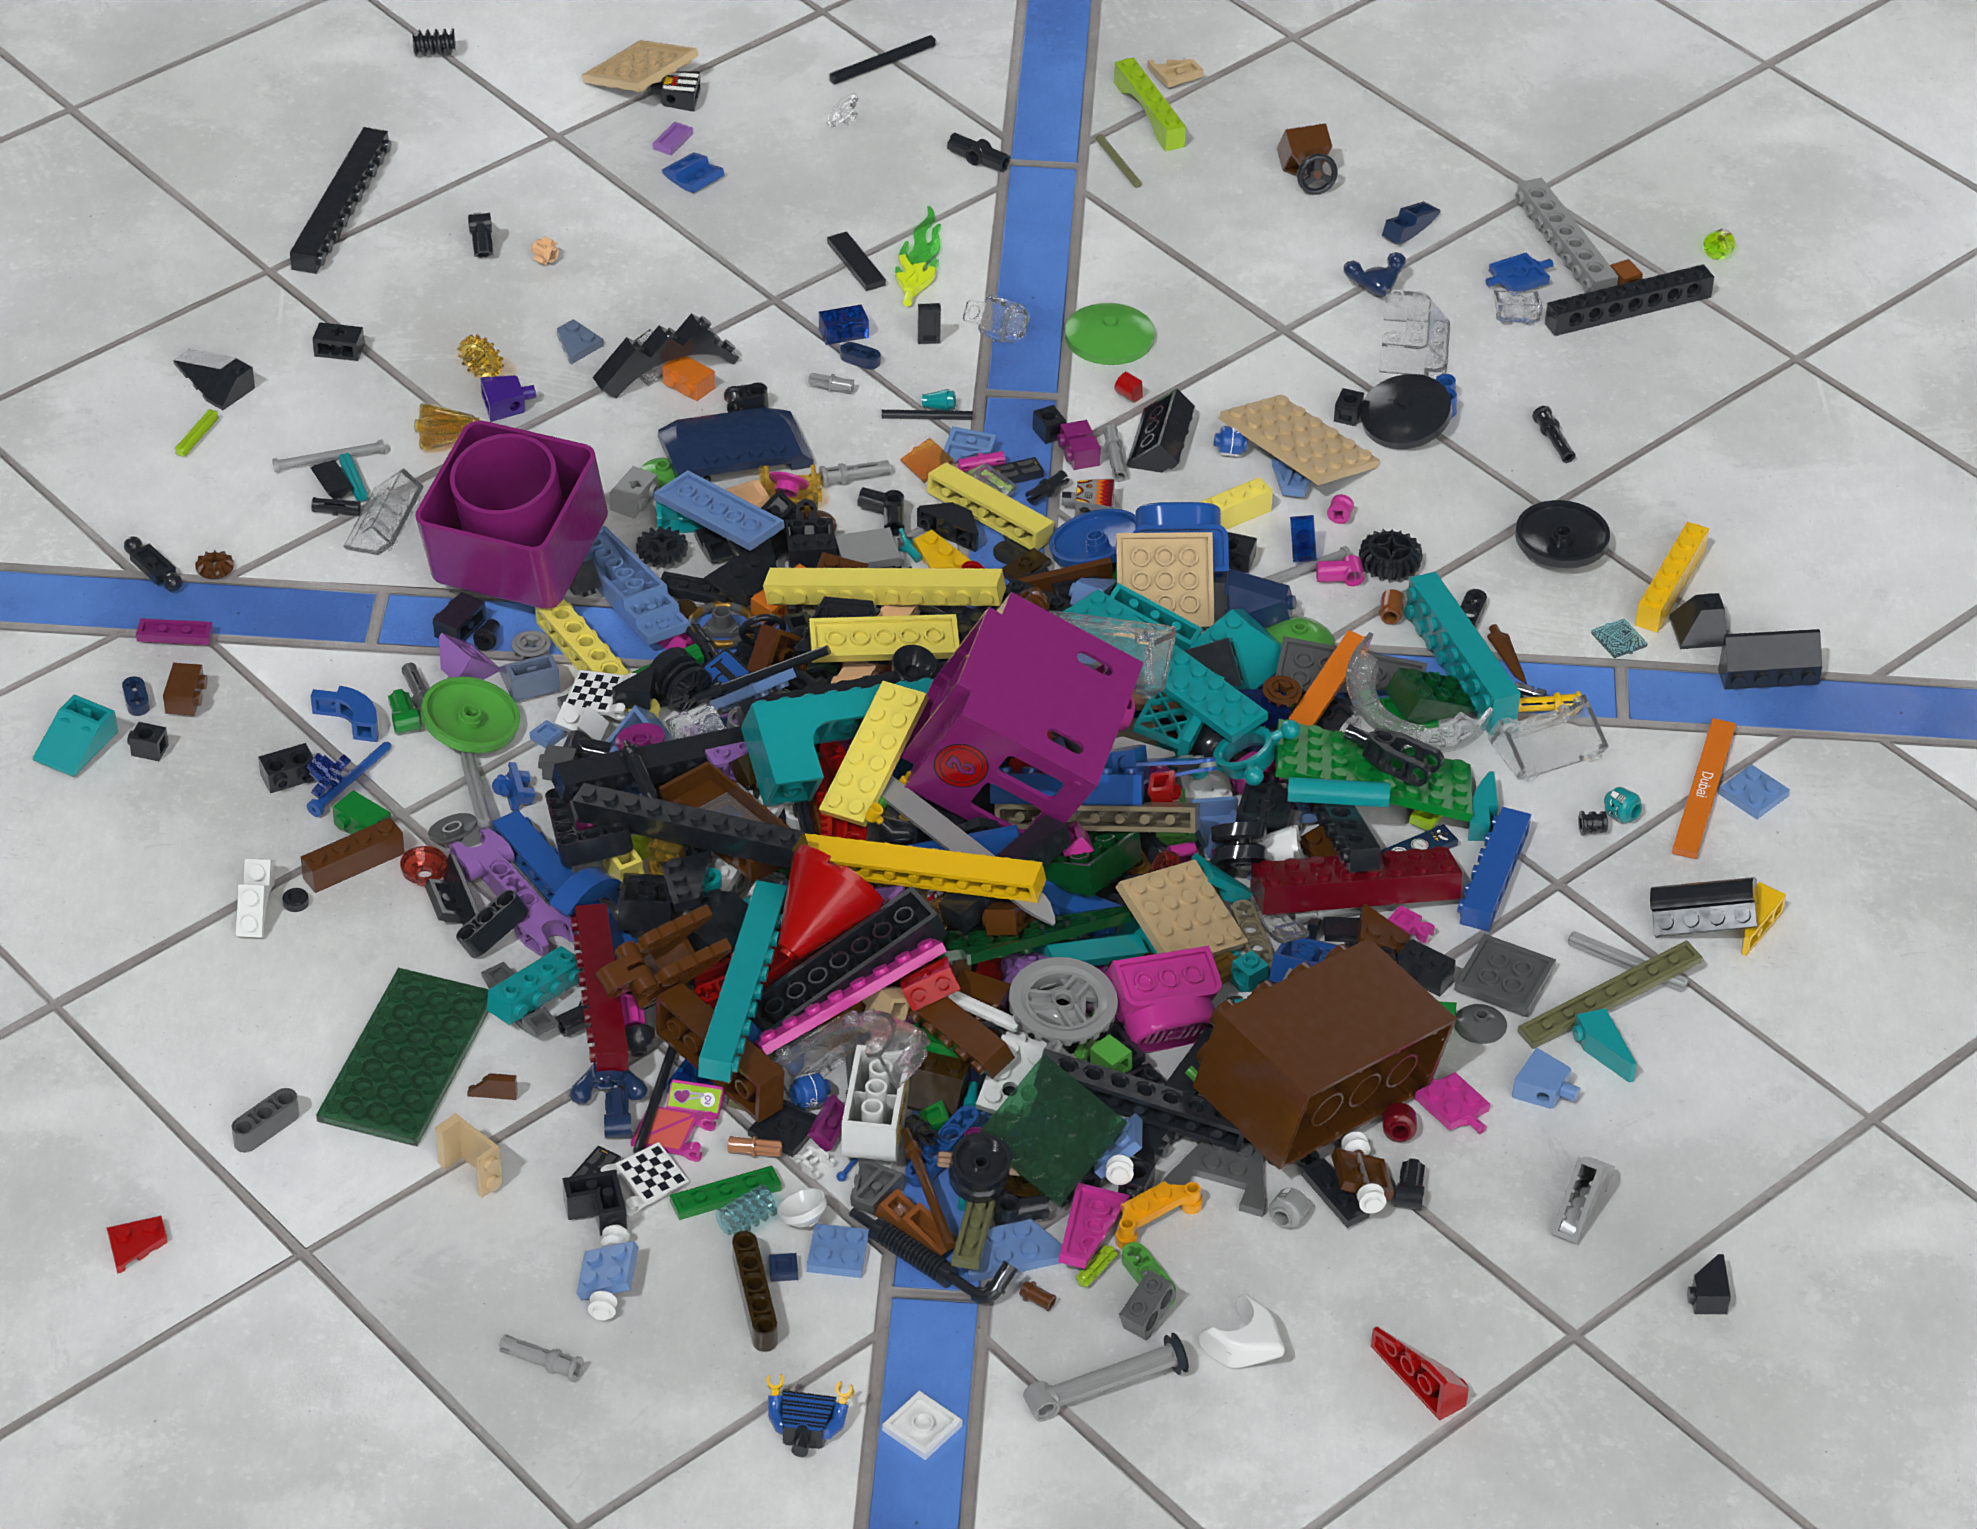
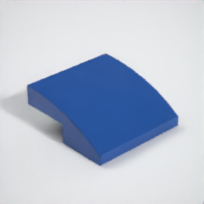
(693, 172)

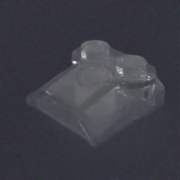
(1517, 307)

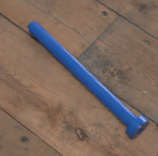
(316, 807)

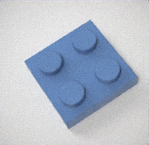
(1754, 791)
(838, 1250)

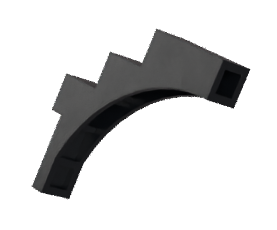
(635, 358)

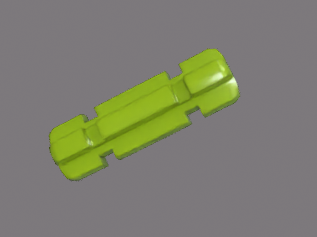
(1096, 1266)

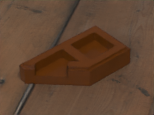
(495, 1086)

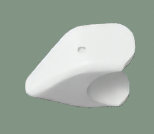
(1249, 1345)

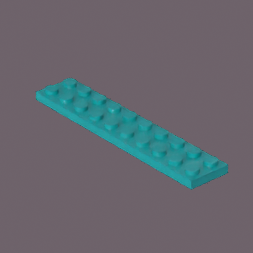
(1190, 681)

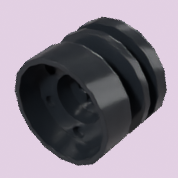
(679, 678)

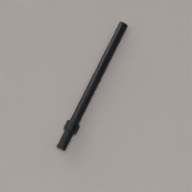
(719, 689)

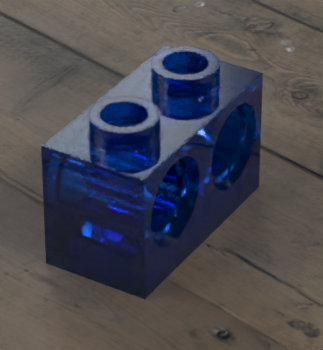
(843, 324)

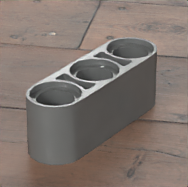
(265, 1120)

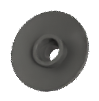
(452, 828)
(1480, 1024)

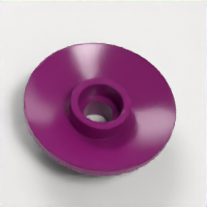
(641, 734)

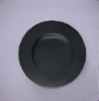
(295, 900)

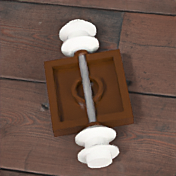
(1362, 1173)

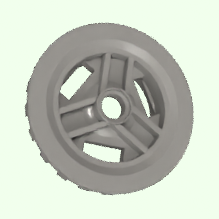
(1047, 980)

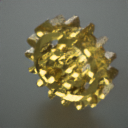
(480, 356)

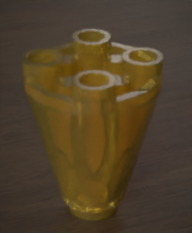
(440, 425)

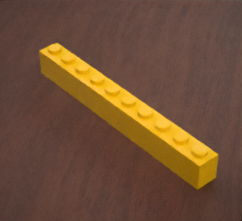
(936, 868)

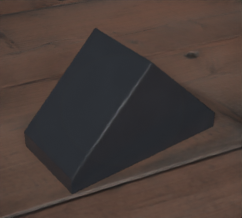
(636, 690)

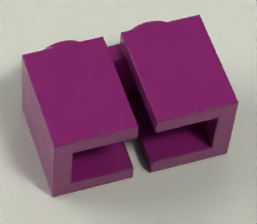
(1079, 445)

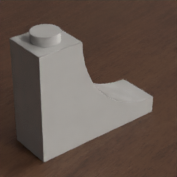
(1585, 1188)

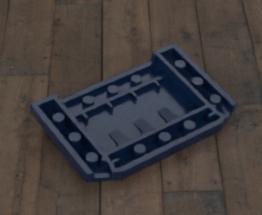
(734, 442)

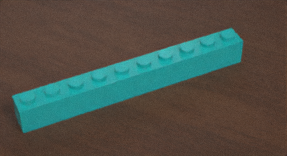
(743, 983)

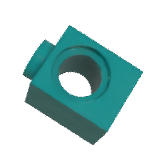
(1248, 971)

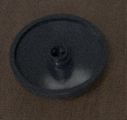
(1406, 411)
(1562, 534)

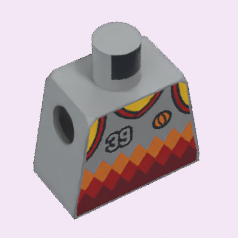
(1090, 495)

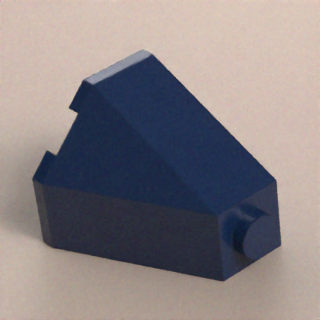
(1261, 598)

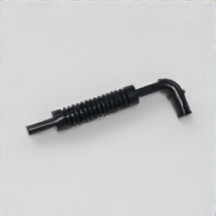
(930, 1262)

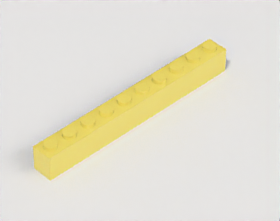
(886, 586)

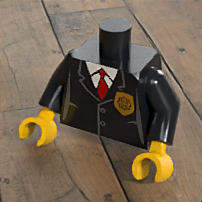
(894, 825)

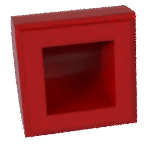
(1129, 387)

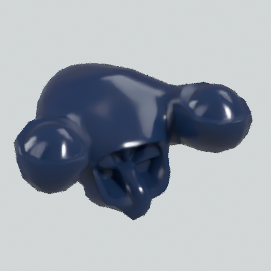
(1378, 278)
(582, 1089)

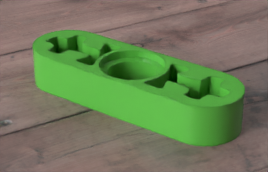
(1146, 1262)

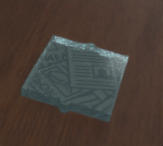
(1619, 638)

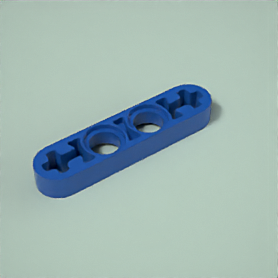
(952, 1126)

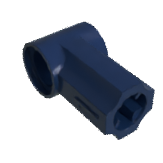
(617, 1117)

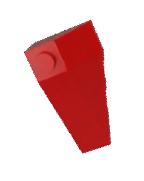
(1428, 1379)

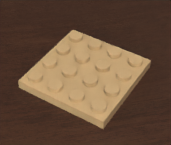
(640, 65)
(1170, 571)
(1181, 910)

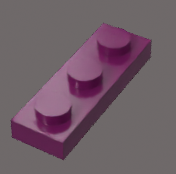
(174, 631)

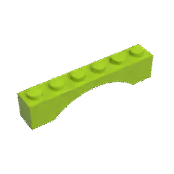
(1166, 124)

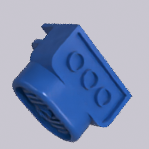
(1188, 518)

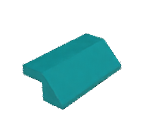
(1098, 949)

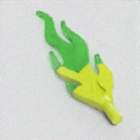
(912, 278)

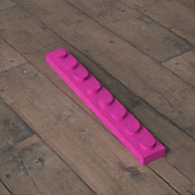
(842, 1000)

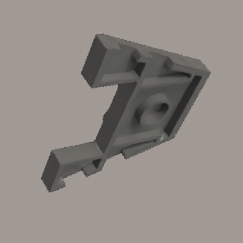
(1226, 1167)

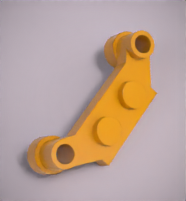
(1153, 1204)

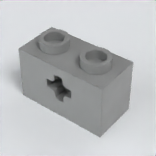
(633, 492)

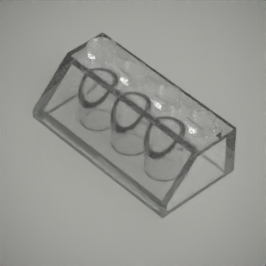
(385, 514)

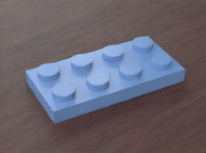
(754, 690)

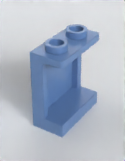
(1214, 812)

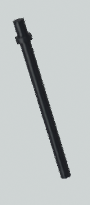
(655, 1100)

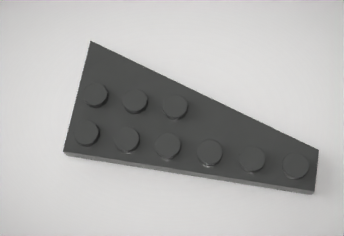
(1305, 660)

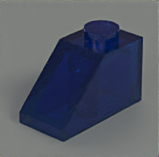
(1303, 538)

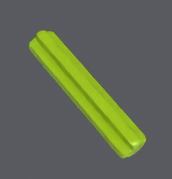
(196, 432)

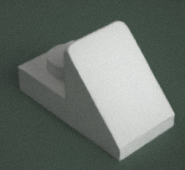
(587, 721)

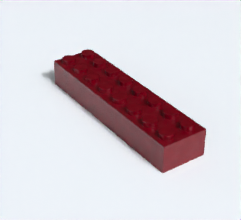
(1328, 885)

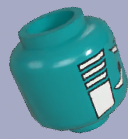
(1622, 804)

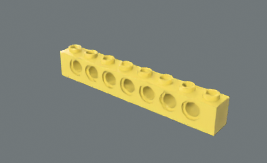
(581, 643)

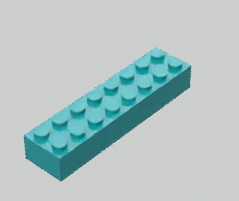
(1460, 648)

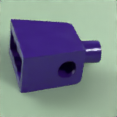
(504, 396)

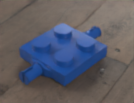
(1519, 272)

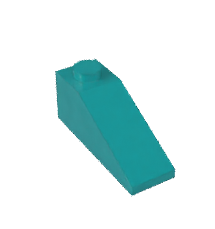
(1604, 1042)

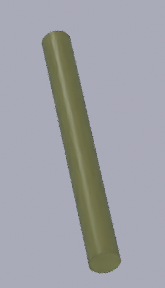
(1118, 160)

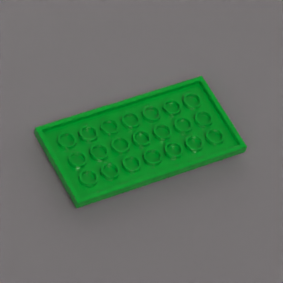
(1330, 756)

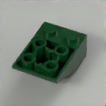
(1427, 696)

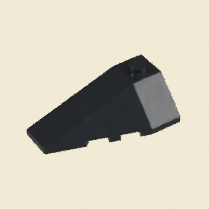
(217, 376)

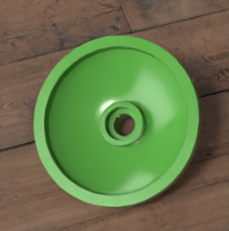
(1303, 629)

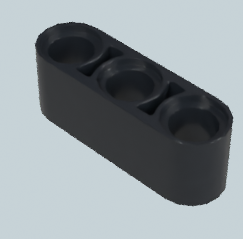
(492, 923)

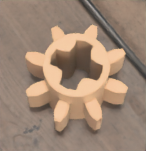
(545, 250)

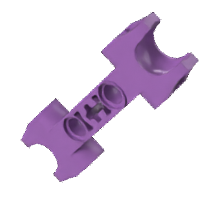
(492, 864)

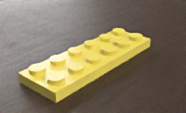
(882, 636)
(874, 752)

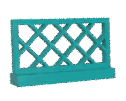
(1186, 736)

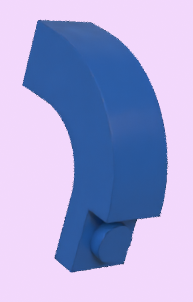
(585, 889)

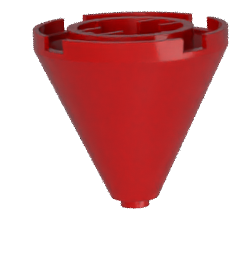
(822, 902)

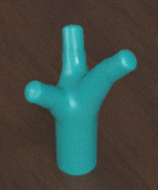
(908, 547)

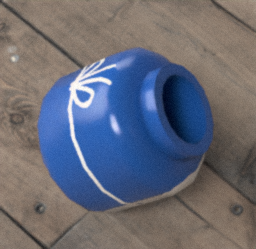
(1230, 442)
(809, 1090)

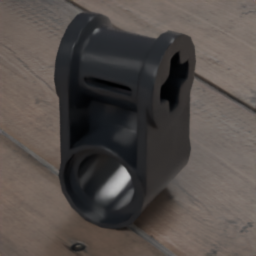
(747, 397)

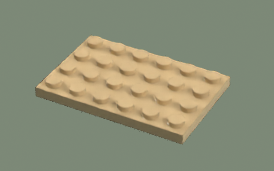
(1299, 439)

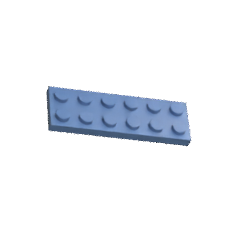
(719, 510)

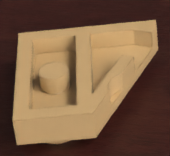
(1175, 71)

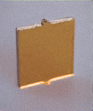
(925, 459)

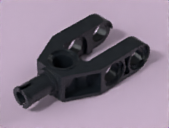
(1385, 744)

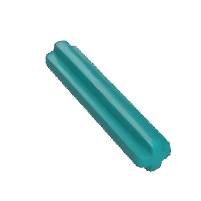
(352, 473)

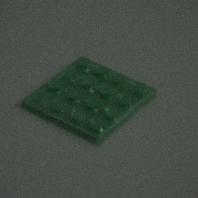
(1054, 1129)

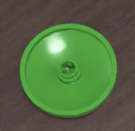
(1109, 333)
(470, 714)

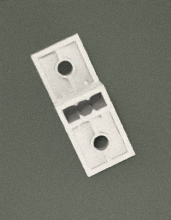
(1026, 1053)

